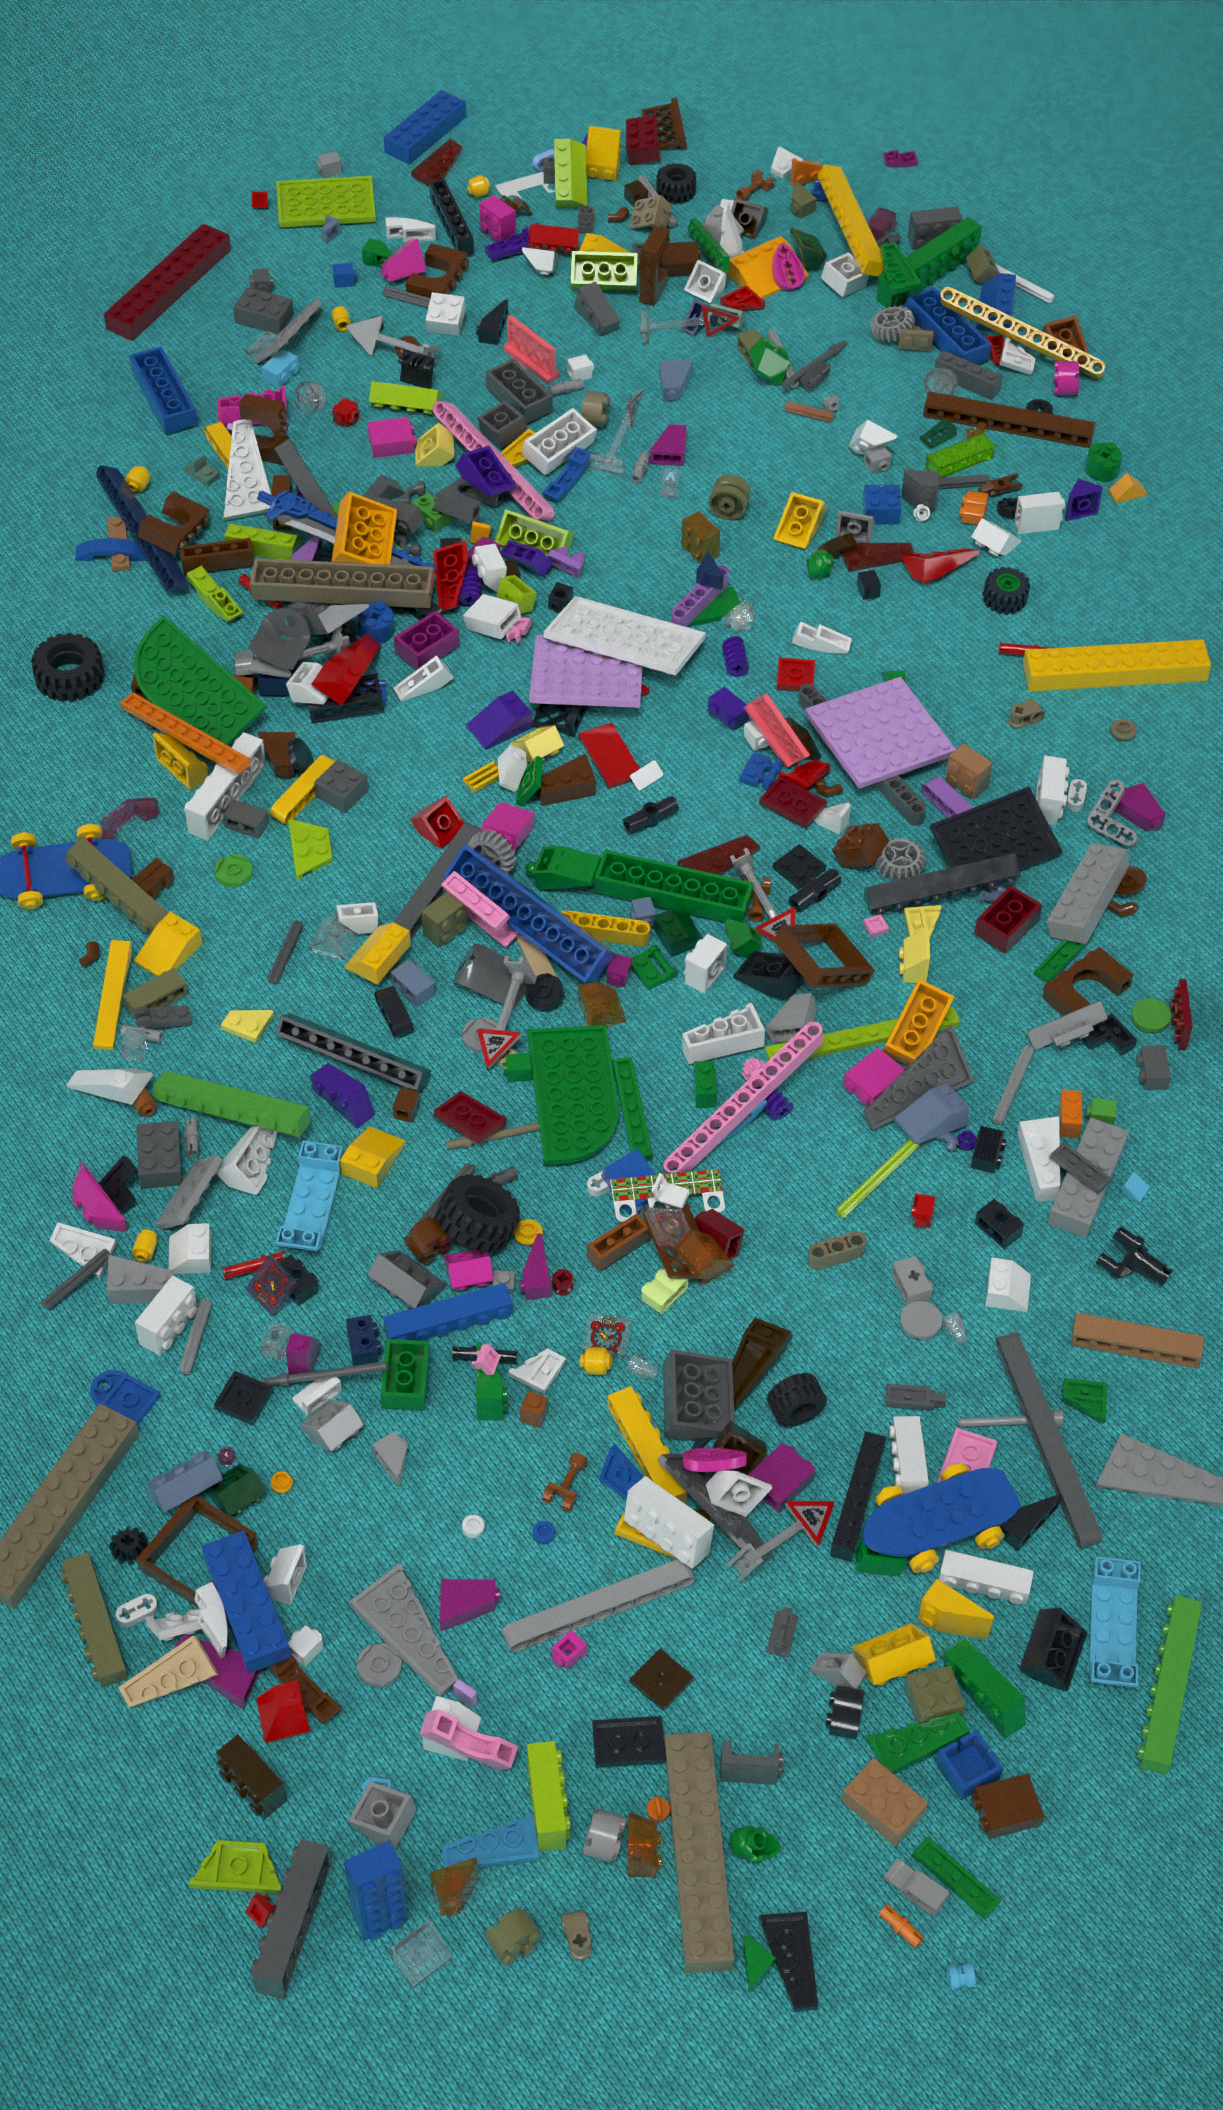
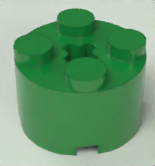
(1103, 461)

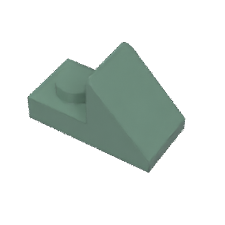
(201, 471)

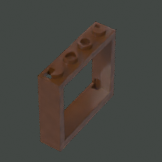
(857, 968)
(173, 1529)

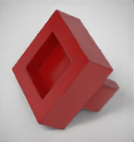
(259, 199)
(260, 1909)

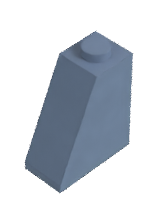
(674, 377)

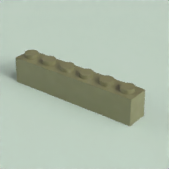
(115, 885)
(94, 1620)

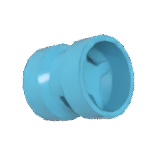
(960, 1976)

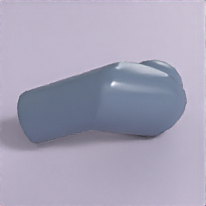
(993, 894)
(951, 1140)

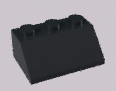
(1053, 1648)

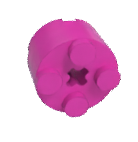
(1066, 378)

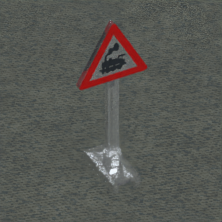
(713, 319)
(609, 462)

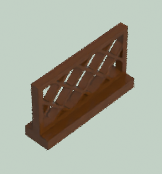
(675, 124)
(666, 1258)

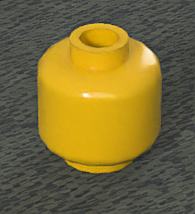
(478, 186)
(138, 478)
(596, 1360)

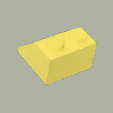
(434, 447)
(539, 742)
(915, 957)

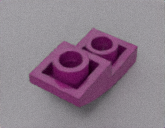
(905, 159)

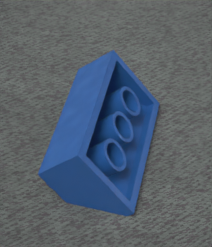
(999, 294)

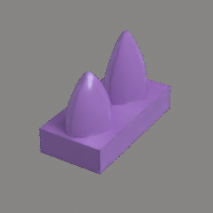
(569, 565)

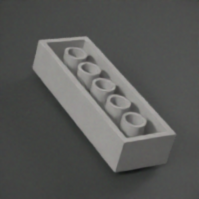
(1088, 893)
(1076, 1203)

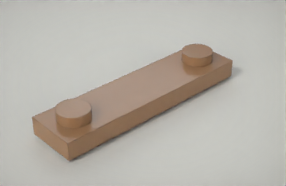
(117, 529)

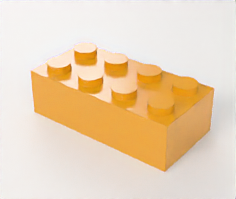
(918, 1022)

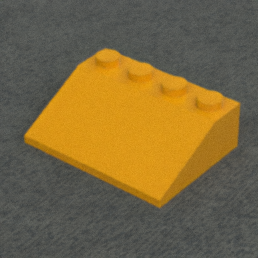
(755, 268)
(364, 531)

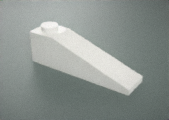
(730, 236)
(247, 1161)

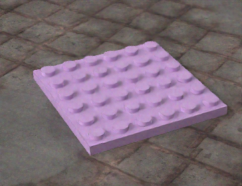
(582, 677)
(879, 732)

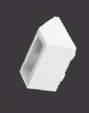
(300, 685)

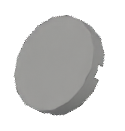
(470, 1035)
(920, 1320)
(379, 1665)

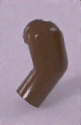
(620, 216)
(826, 790)
(1124, 909)
(92, 954)

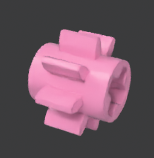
(751, 1066)

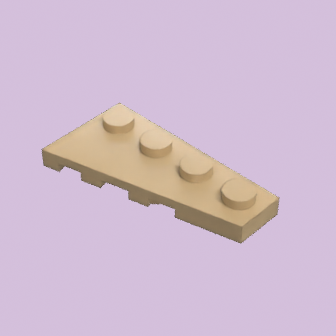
(172, 1672)

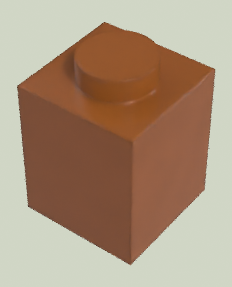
(534, 1409)

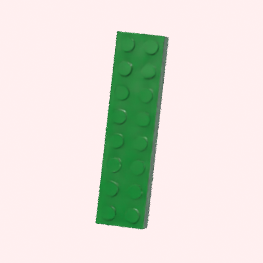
(935, 259)
(673, 887)

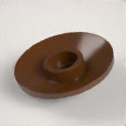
(1132, 881)

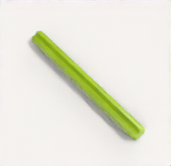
(876, 1178)

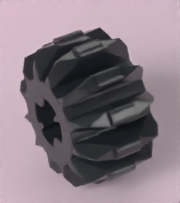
(119, 1545)

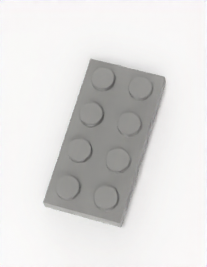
(189, 1192)

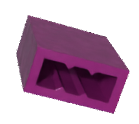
(786, 1473)

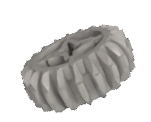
(889, 321)
(494, 848)
(900, 862)

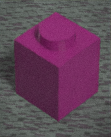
(619, 970)

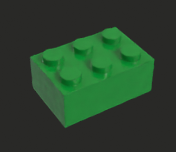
(407, 1377)

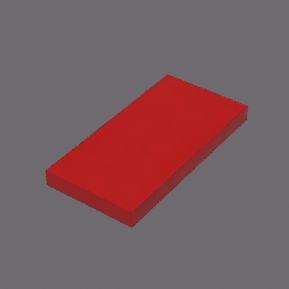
(609, 754)

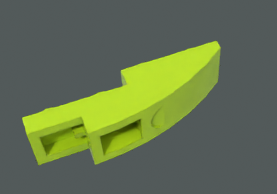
(214, 597)

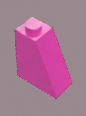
(404, 262)

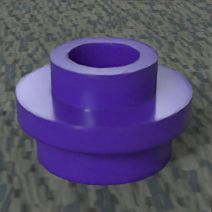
(967, 1136)

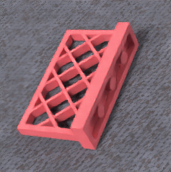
(526, 356)
(776, 730)

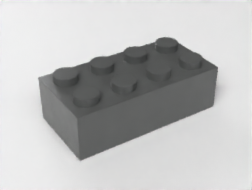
(519, 389)

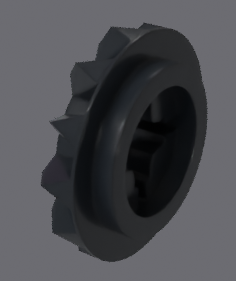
(1044, 406)
(1006, 511)

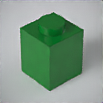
(518, 1067)

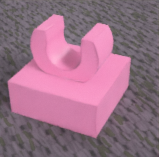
(486, 1359)

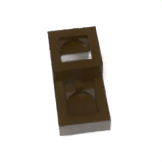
(839, 544)

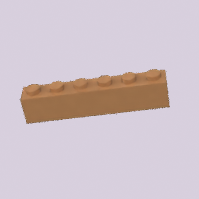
(1137, 1340)

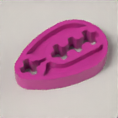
(779, 272)
(713, 1459)

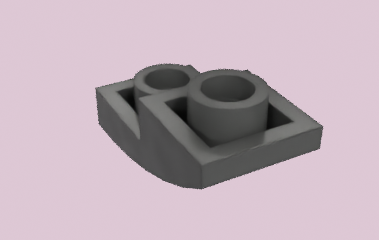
(586, 219)

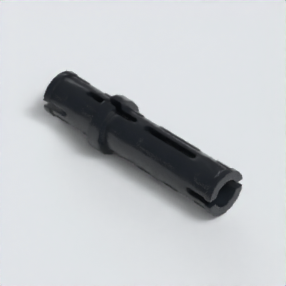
(468, 1353)

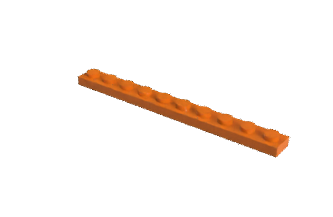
(186, 733)

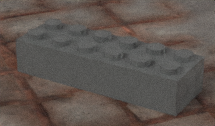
(291, 1919)

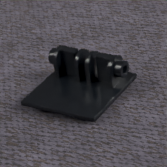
(416, 369)

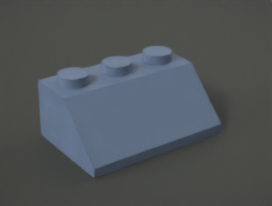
(184, 1481)

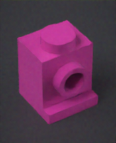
(568, 1644)

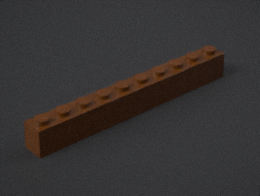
(1009, 419)

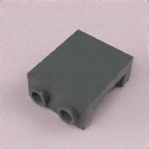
(750, 1768)

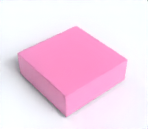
(875, 925)

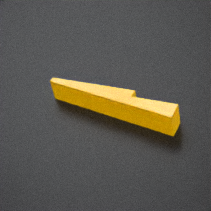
(112, 994)

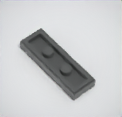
(1080, 1168)

